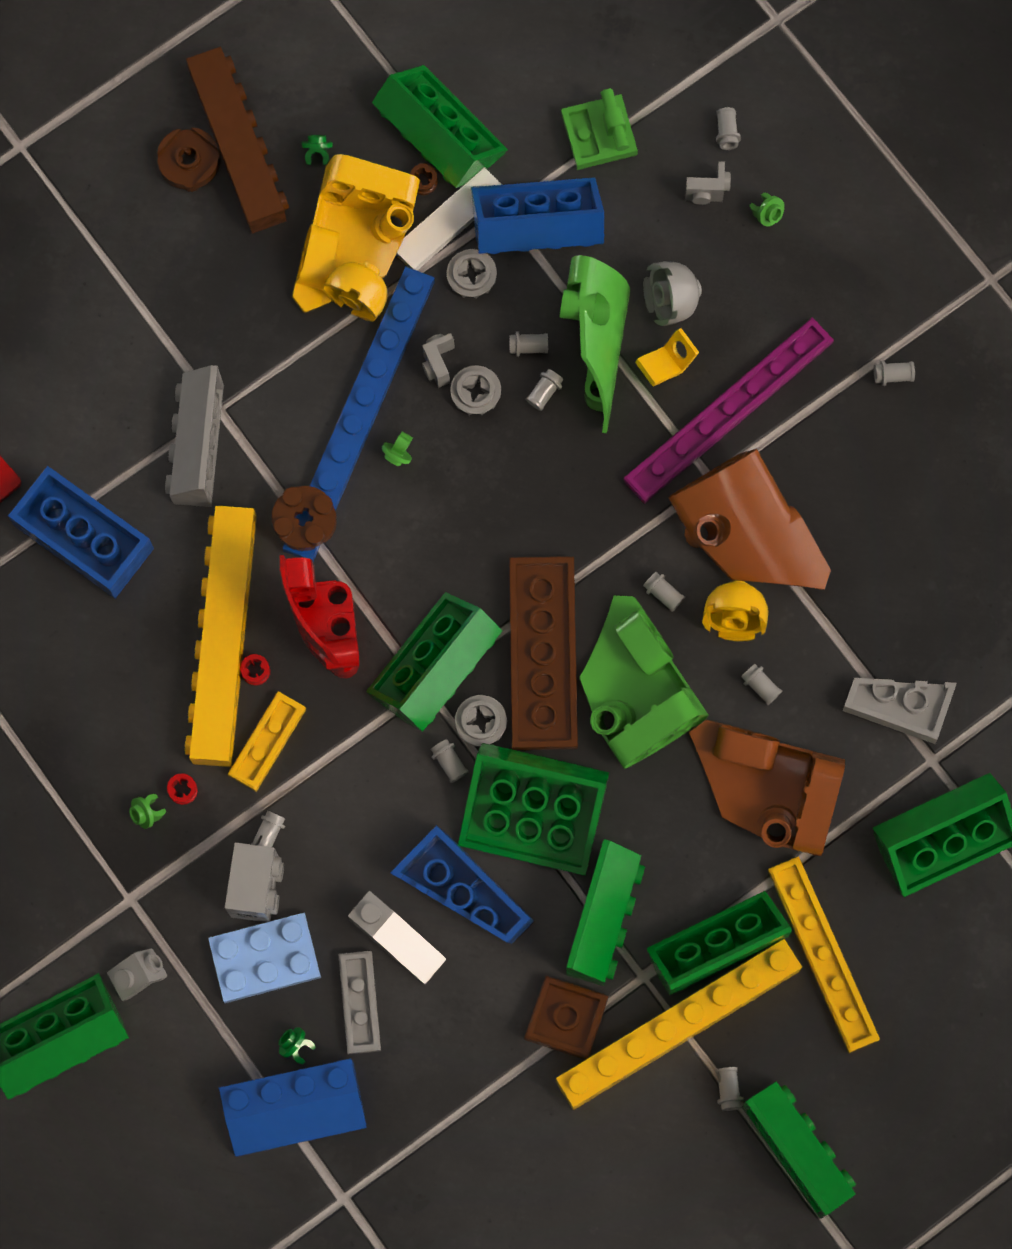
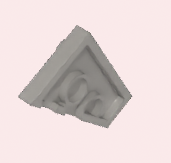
(905, 707)

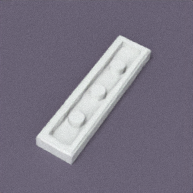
(442, 224)

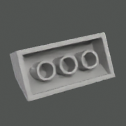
(196, 437)

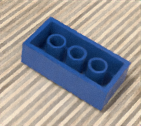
(81, 532)

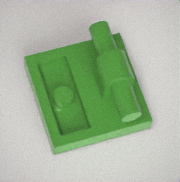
(599, 131)

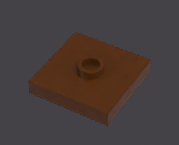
(566, 1018)

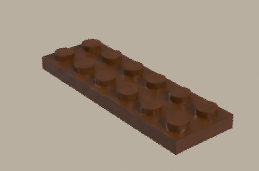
(543, 653)

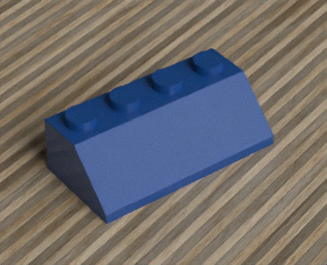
(538, 215)
(293, 1107)

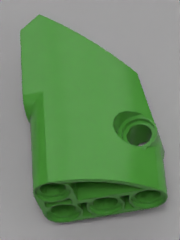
(600, 302)
(637, 683)

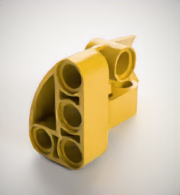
(354, 223)

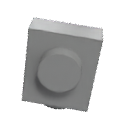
(705, 190)
(434, 365)
(136, 973)

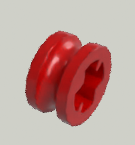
(251, 659)
(178, 778)

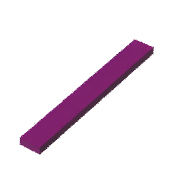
(728, 410)

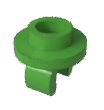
(769, 211)
(396, 452)
(142, 813)

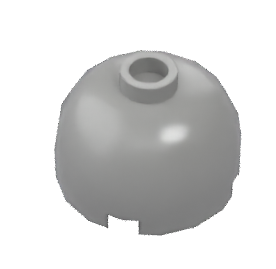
(671, 292)

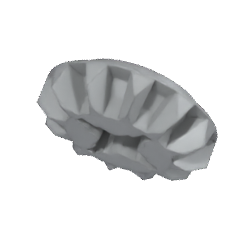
(481, 263)
(467, 379)
(467, 714)

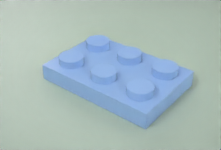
(264, 957)

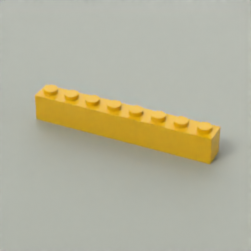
(222, 636)
(678, 1024)

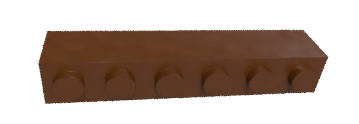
(236, 139)

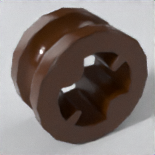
(429, 172)

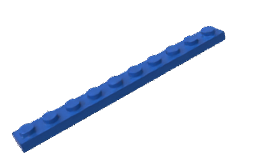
(369, 391)

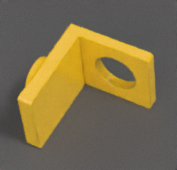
(666, 361)

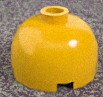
(358, 288)
(736, 611)

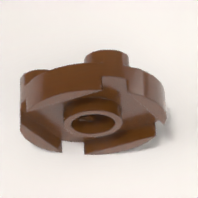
(189, 176)
(294, 502)

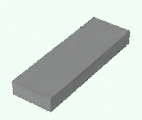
(359, 1002)

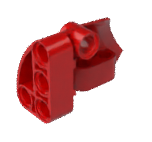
(317, 622)

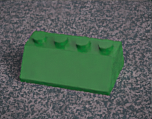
(438, 124)
(434, 661)
(946, 834)
(604, 913)
(718, 942)
(58, 1035)
(799, 1150)

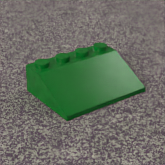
(533, 808)

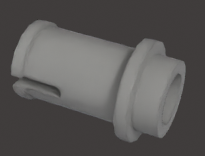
(727, 128)
(528, 343)
(893, 372)
(545, 388)
(663, 591)
(761, 684)
(449, 760)
(268, 829)
(729, 1089)

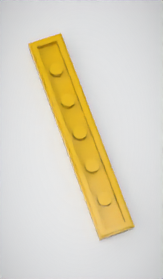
(823, 954)

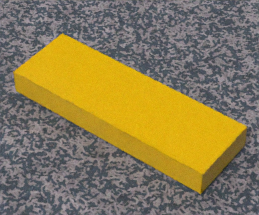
(267, 741)

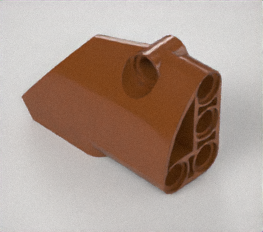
(750, 525)
(770, 783)

